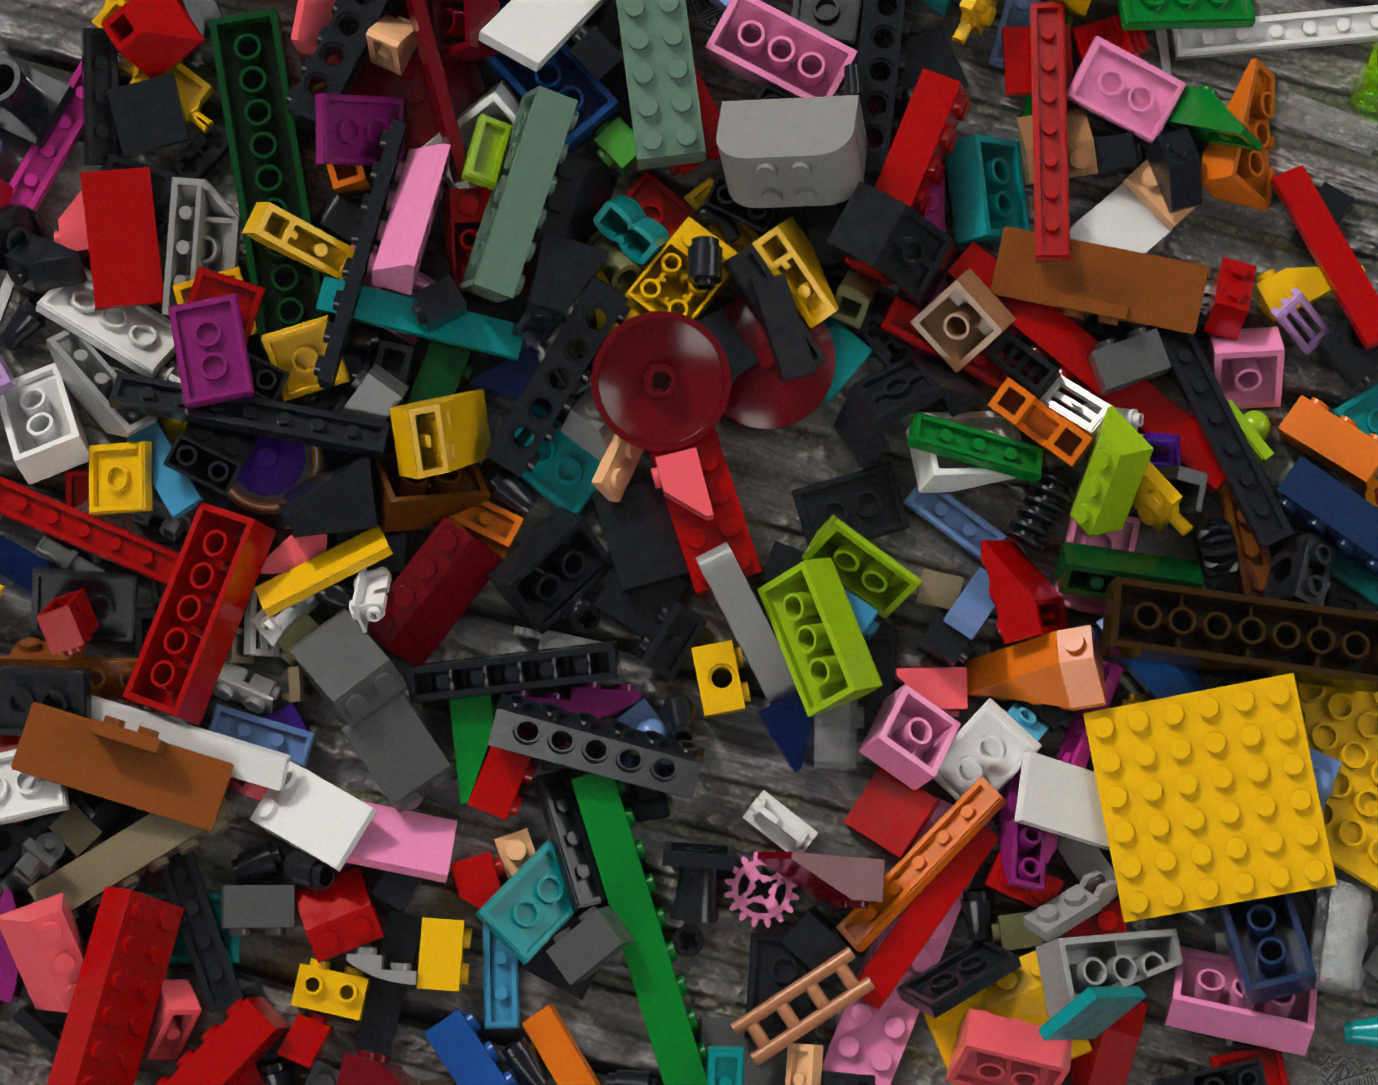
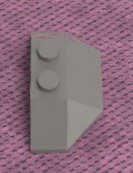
(200, 233)
(90, 378)

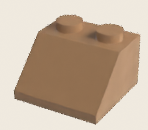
(1080, 146)
(963, 320)

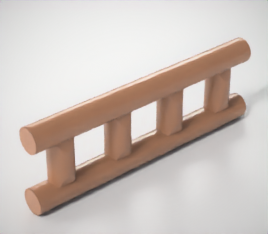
(780, 1003)

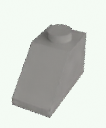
(587, 427)

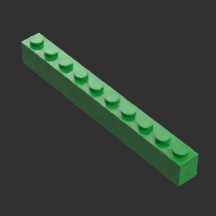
(648, 955)

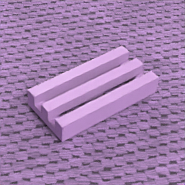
(1289, 308)

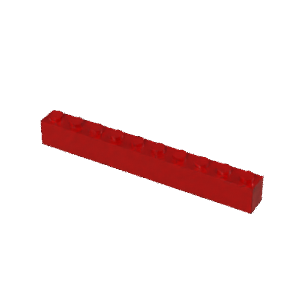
(1068, 347)

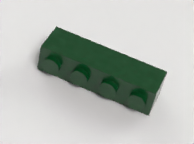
(442, 372)
(1089, 569)

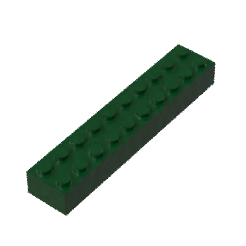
(265, 157)

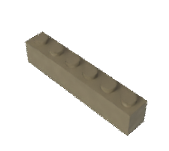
(124, 858)

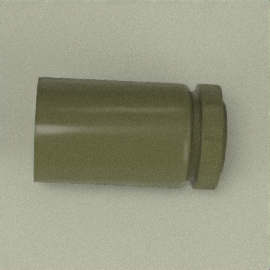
(618, 268)

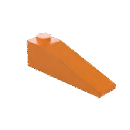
(1241, 173)
(1047, 670)

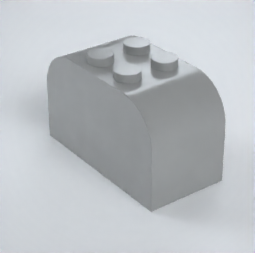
(792, 150)

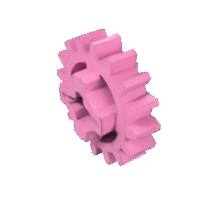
(770, 903)

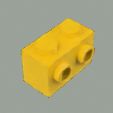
(442, 954)
(331, 990)

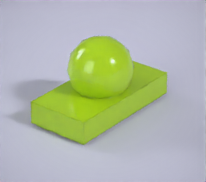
(486, 152)
(1256, 429)

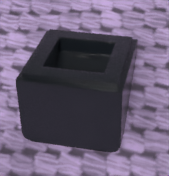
(648, 803)

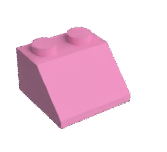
(1250, 367)

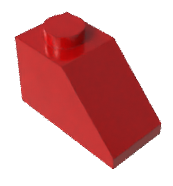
(307, 1038)

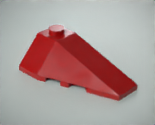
(1111, 1052)

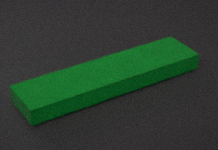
(975, 447)

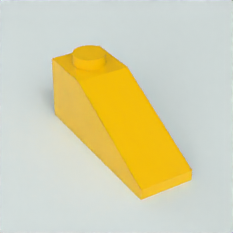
(297, 239)
(790, 252)
(1274, 286)

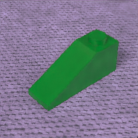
(1210, 119)
(471, 729)

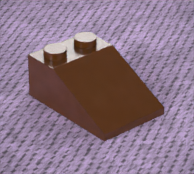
(416, 503)

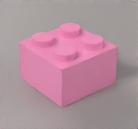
(910, 737)

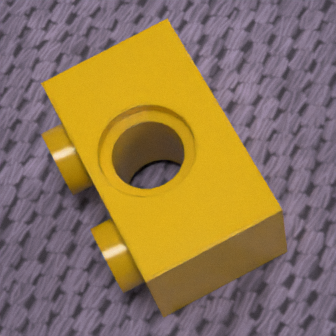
(717, 657)

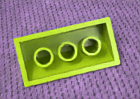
(819, 636)

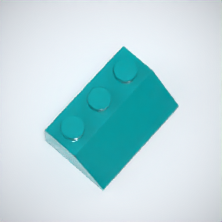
(986, 189)

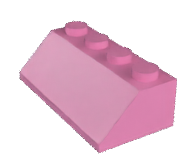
(778, 50)
(410, 218)
(1210, 1002)

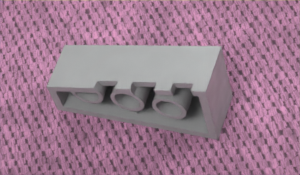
(1103, 961)

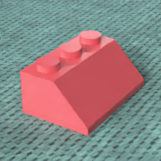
(308, 22)
(46, 950)
(1006, 1052)

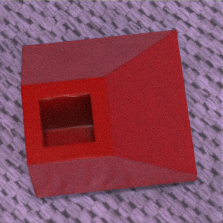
(153, 34)

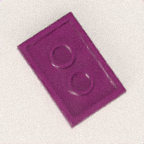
(352, 127)
(211, 351)

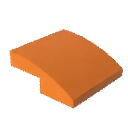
(492, 526)

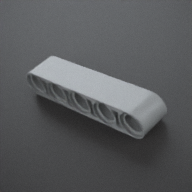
(747, 621)

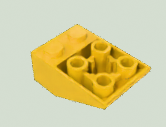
(665, 283)
(440, 434)

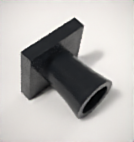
(31, 102)
(697, 878)

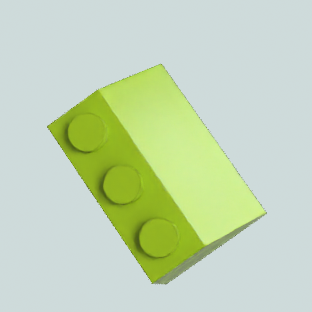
(1110, 476)
(863, 566)

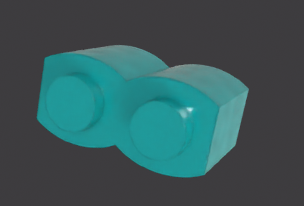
(627, 224)

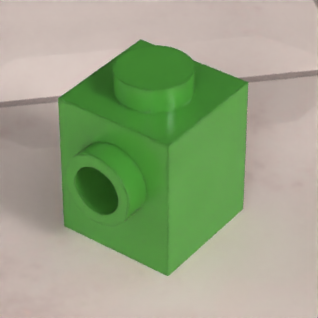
(616, 146)

